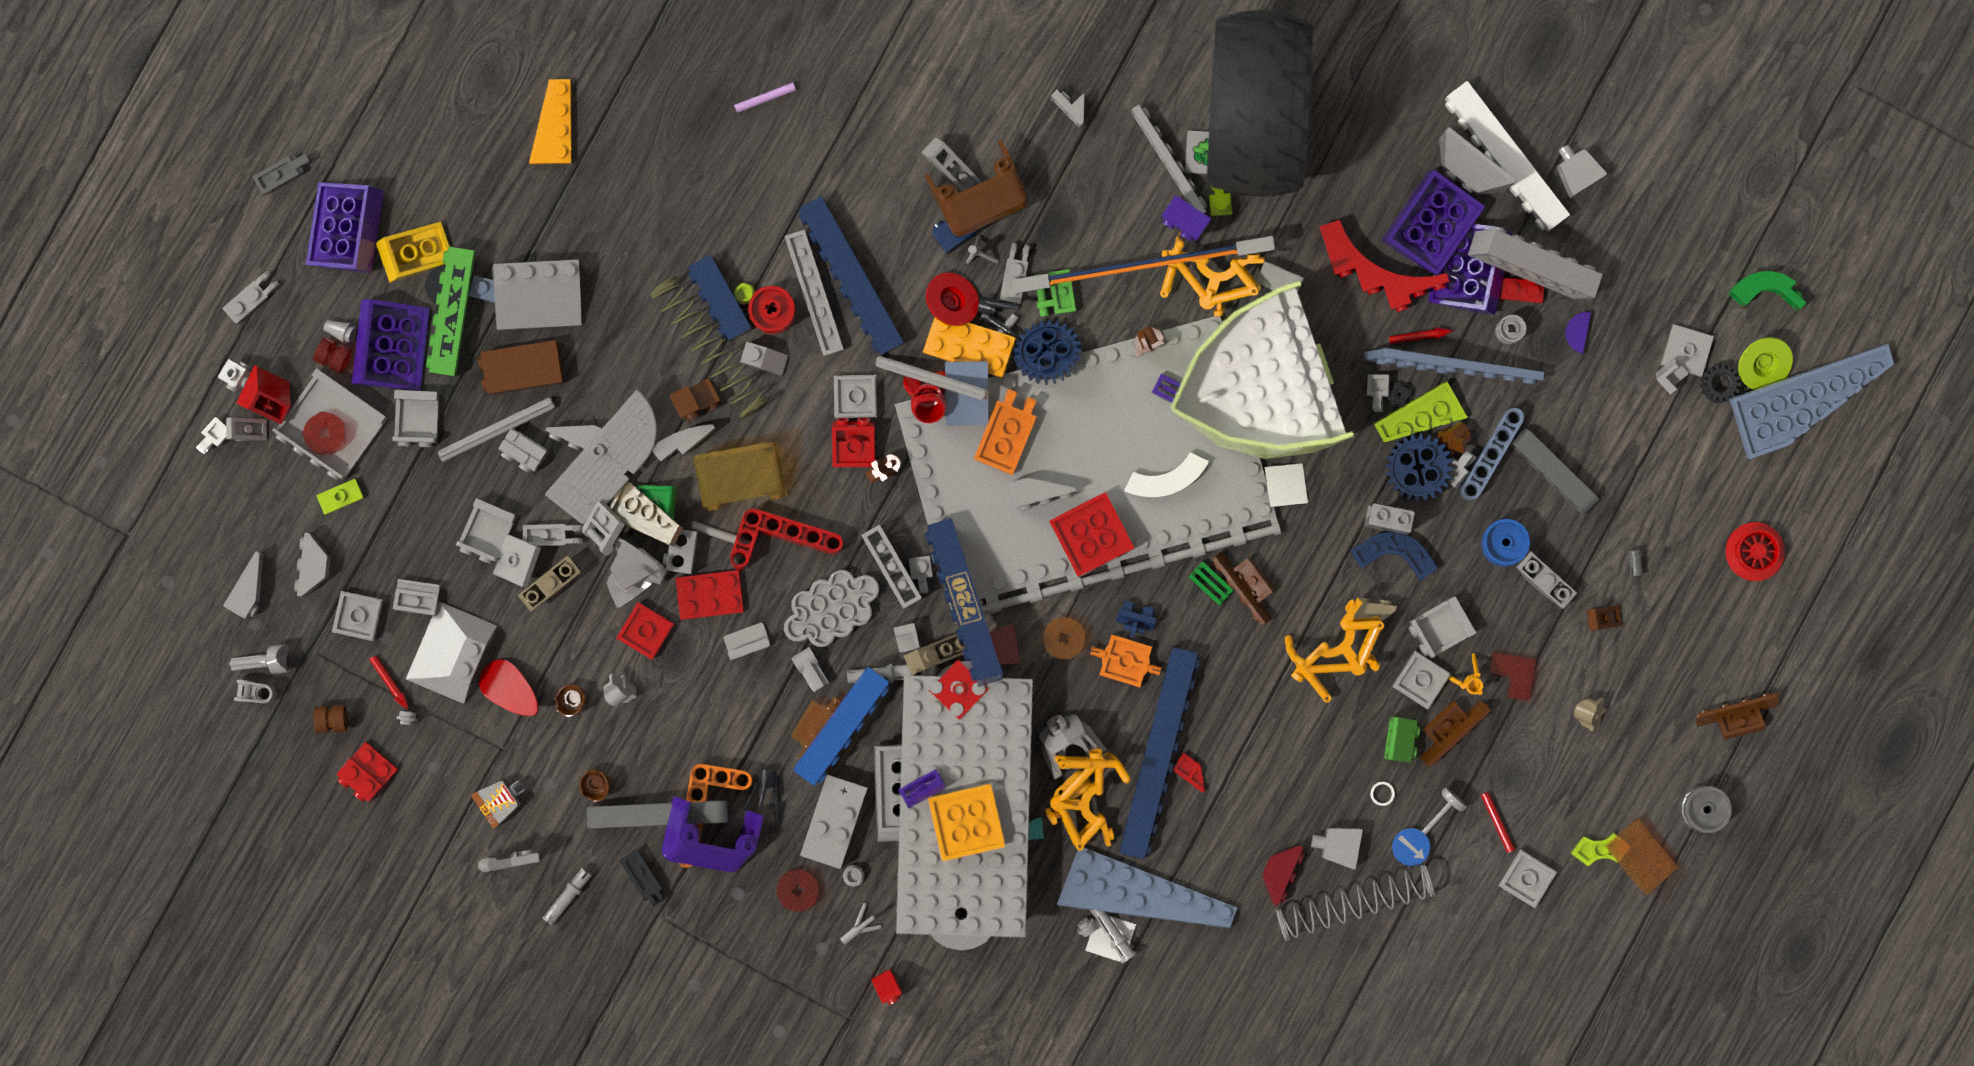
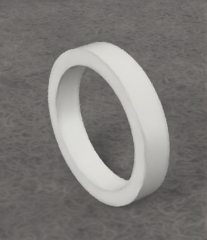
(1372, 797)

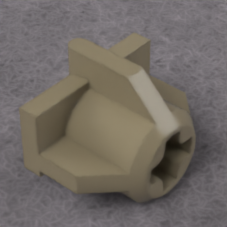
(1590, 713)

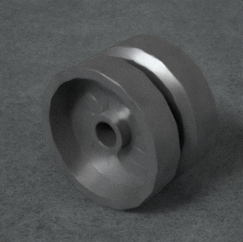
(1717, 803)

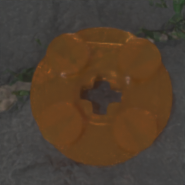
(1067, 626)

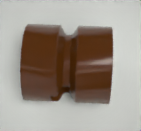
(328, 719)

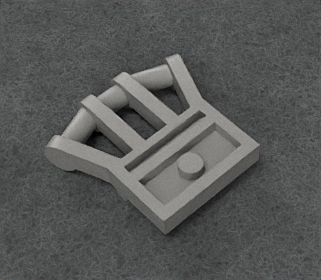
(524, 857)

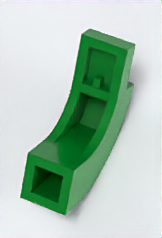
(1769, 281)

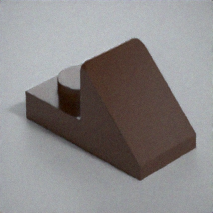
(1604, 617)

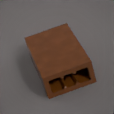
(521, 368)

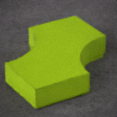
(1590, 851)

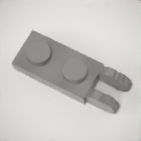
(1014, 270)
(250, 298)
(550, 534)

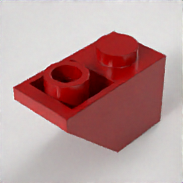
(887, 987)

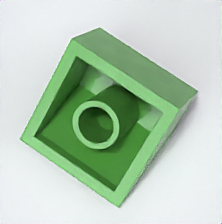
(1401, 739)

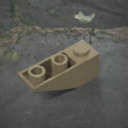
(934, 654)

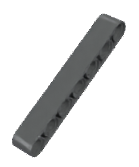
(654, 814)

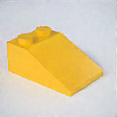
(413, 251)

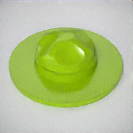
(1765, 362)

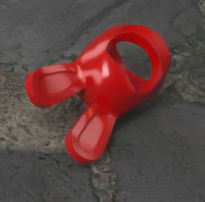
(927, 400)

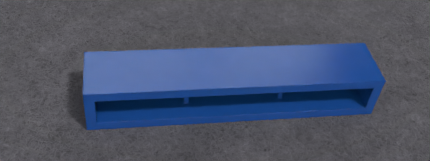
(841, 725)

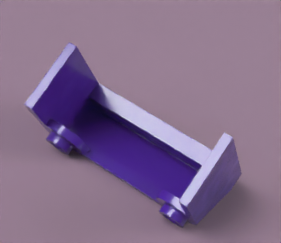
(682, 843)

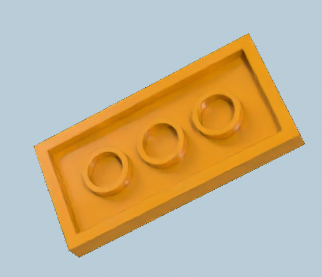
(970, 344)

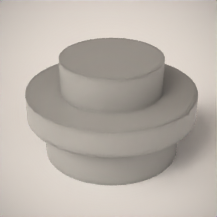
(407, 718)
(853, 875)
(1086, 927)

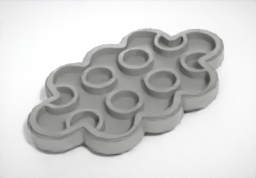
(831, 608)

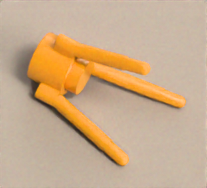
(1472, 682)

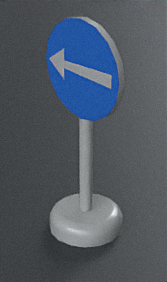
(1413, 845)

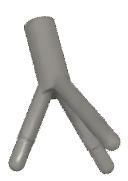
(975, 251)
(859, 928)

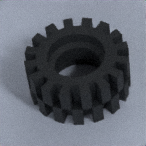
(1729, 374)

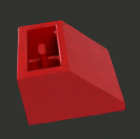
(266, 395)

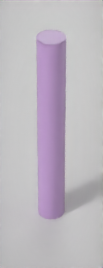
(765, 97)

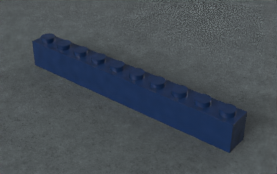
(1158, 752)

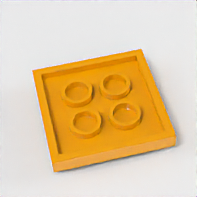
(966, 822)

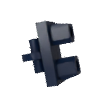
(1136, 622)

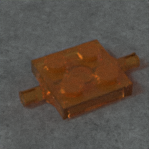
(812, 723)

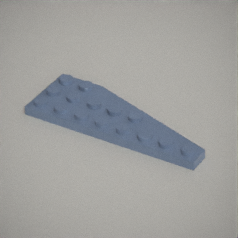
(1786, 409)

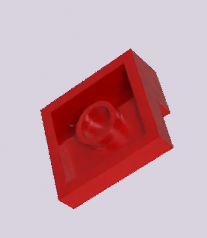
(853, 443)
(366, 772)

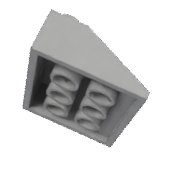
(537, 294)

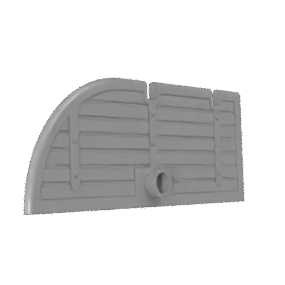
(602, 465)

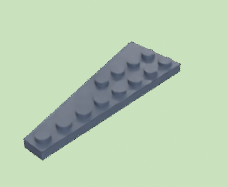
(1450, 365)
(1115, 887)

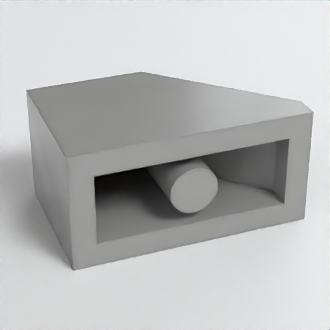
(763, 358)

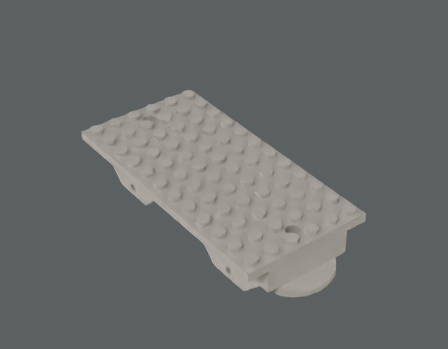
(980, 749)

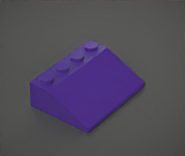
(1433, 222)
(344, 227)
(1472, 282)
(390, 345)

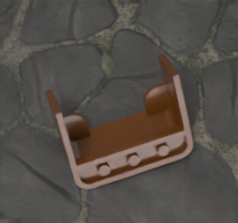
(983, 202)

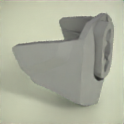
(632, 573)
(1062, 733)

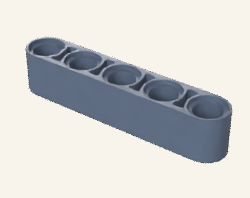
(1500, 448)

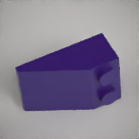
(1185, 219)

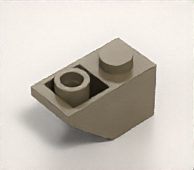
(1369, 609)

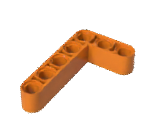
(711, 779)

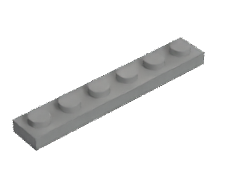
(1165, 152)
(814, 293)

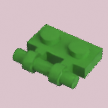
(1062, 297)

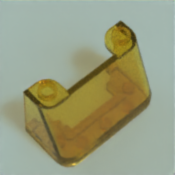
(740, 474)

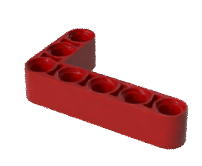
(780, 533)

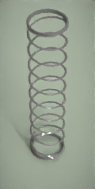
(1427, 883)

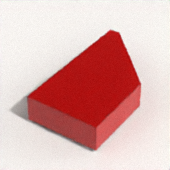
(1190, 771)

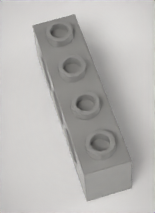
(891, 567)

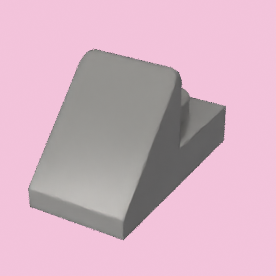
(1073, 111)
(246, 429)

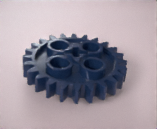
(1047, 352)
(1438, 463)

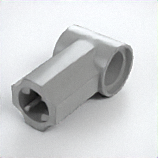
(808, 666)

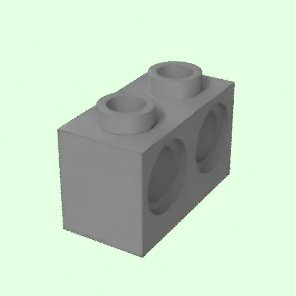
(686, 551)

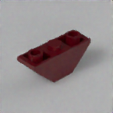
(1280, 872)

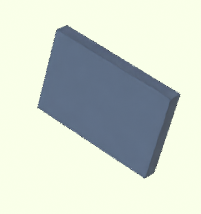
(963, 408)

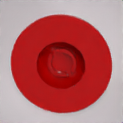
(952, 299)

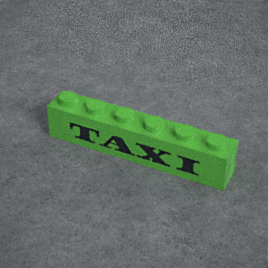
(452, 311)

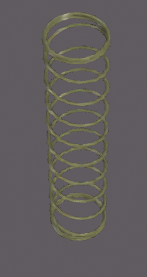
(667, 285)

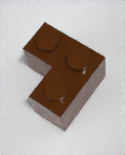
(695, 399)

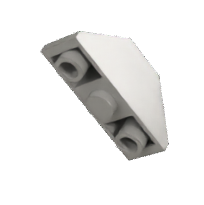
(313, 565)
(1545, 580)

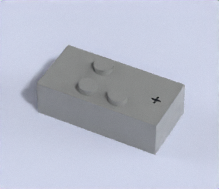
(834, 821)

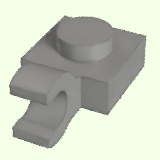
(1378, 388)
(1460, 471)
(921, 569)

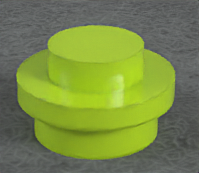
(743, 293)

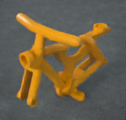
(1209, 297)
(1356, 664)
(1061, 802)

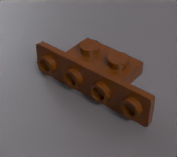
(1248, 583)
(1740, 717)
(1449, 728)

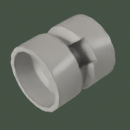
(1510, 329)

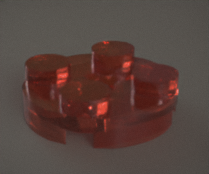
(322, 422)
(788, 882)

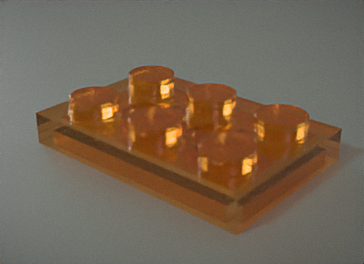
(1641, 856)

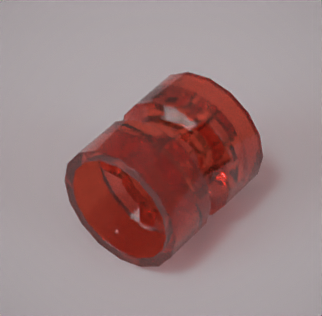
(333, 355)

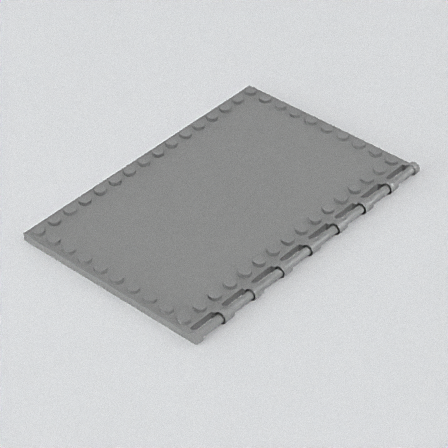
(1089, 438)

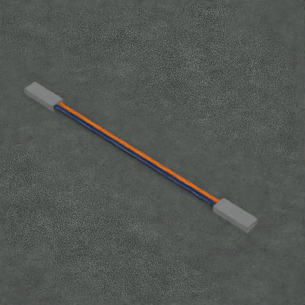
(1243, 248)

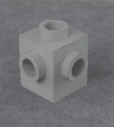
(235, 375)

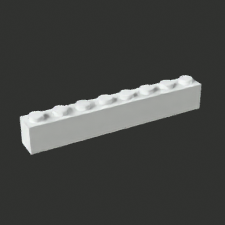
(1504, 152)

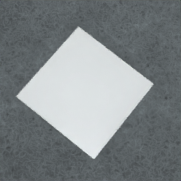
(1286, 485)
(1100, 943)

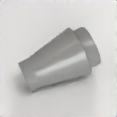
(342, 331)

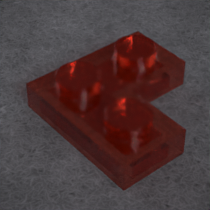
(1520, 673)

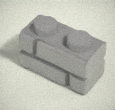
(523, 450)

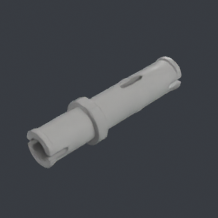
(573, 888)

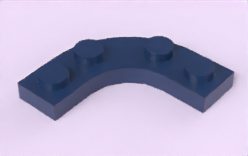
(1395, 544)

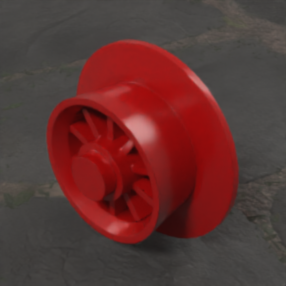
(1755, 551)

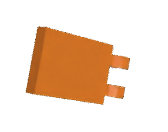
(1006, 434)

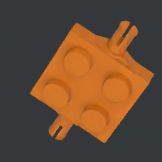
(1125, 660)

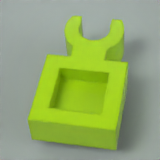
(1219, 203)

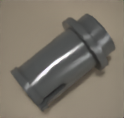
(1635, 562)

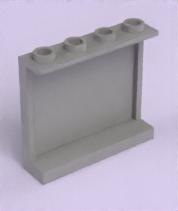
(329, 396)

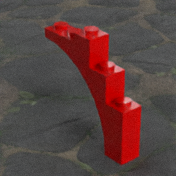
(1398, 288)

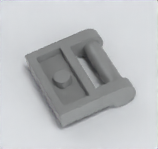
(608, 524)

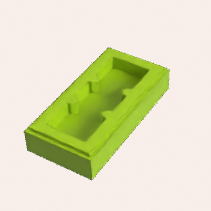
(340, 496)

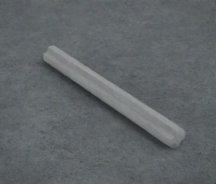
(932, 378)
(496, 429)

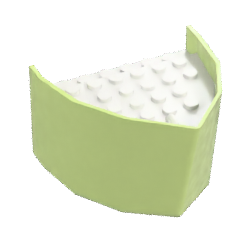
(1262, 383)

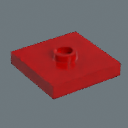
(645, 631)
(967, 698)

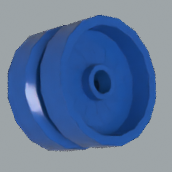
(1498, 553)

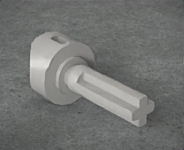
(274, 660)

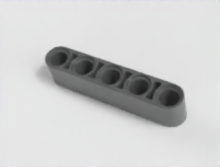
(1554, 471)

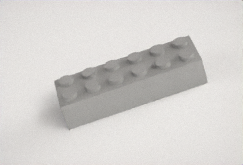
(1535, 263)

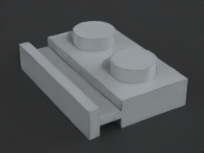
(416, 597)

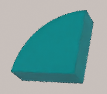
(1035, 829)

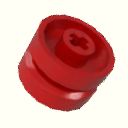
(765, 299)

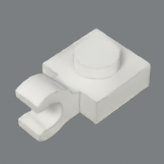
(214, 433)

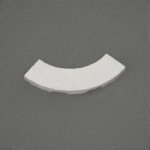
(1167, 483)

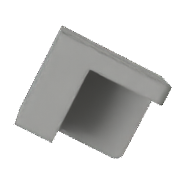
(1671, 374)
(906, 637)

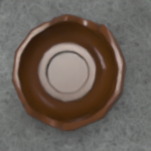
(571, 700)
(595, 785)

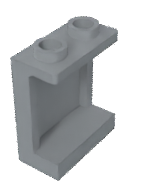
(416, 418)
(1389, 519)
(486, 531)
(1441, 627)

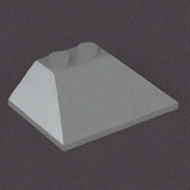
(1470, 166)
(451, 652)

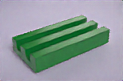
(1206, 579)

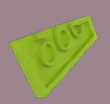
(1427, 411)

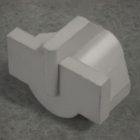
(619, 690)

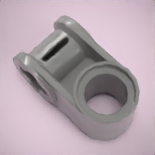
(251, 692)

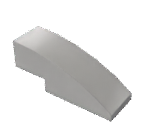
(682, 441)

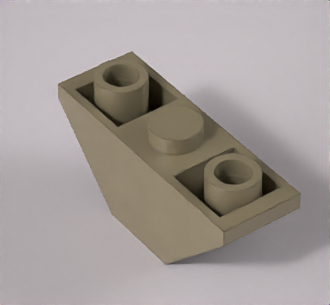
(549, 584)

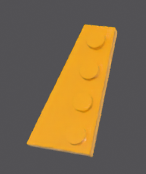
(554, 129)

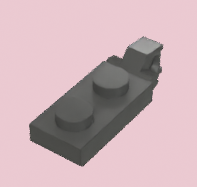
(280, 173)

